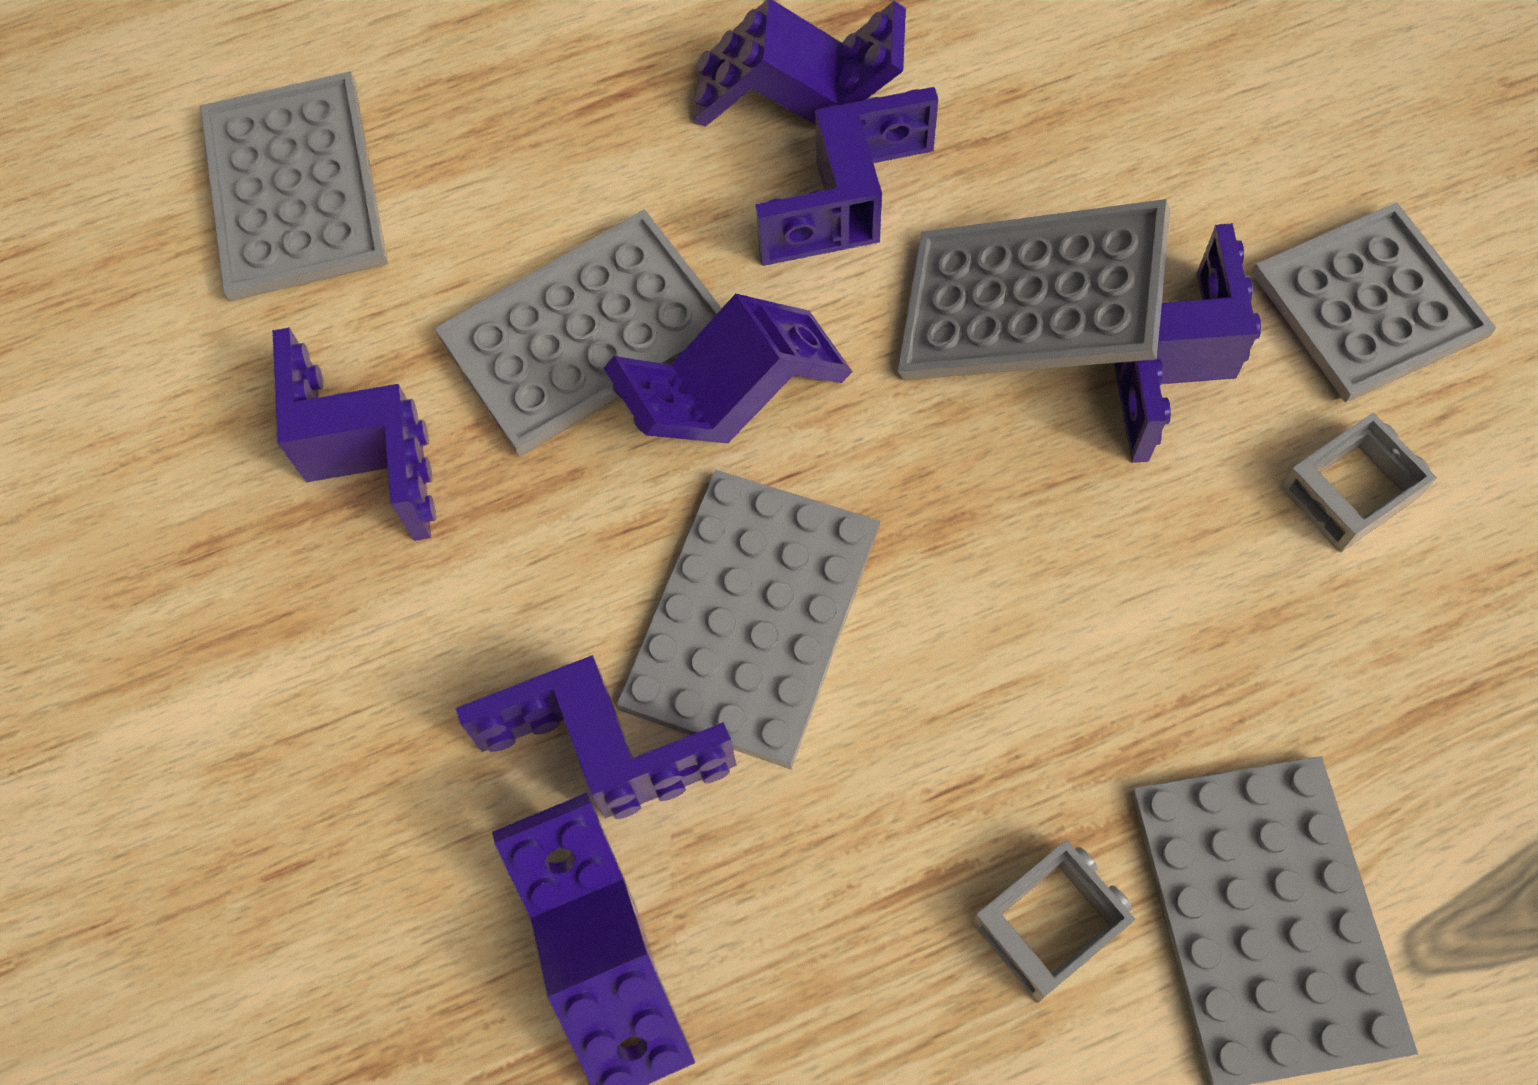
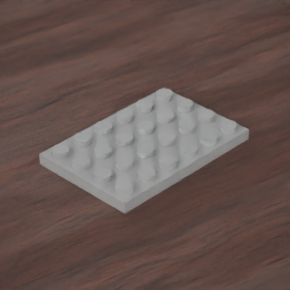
(291, 186)
(1038, 292)
(545, 339)
(751, 617)
(1270, 924)

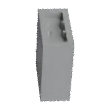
(1328, 507)
(1013, 950)

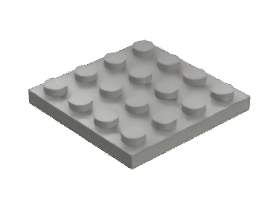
(1372, 301)

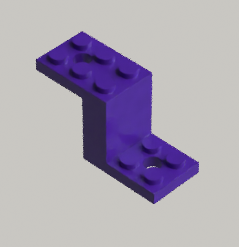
(798, 62)
(850, 206)
(1195, 342)
(726, 371)
(352, 433)
(612, 774)
(593, 947)

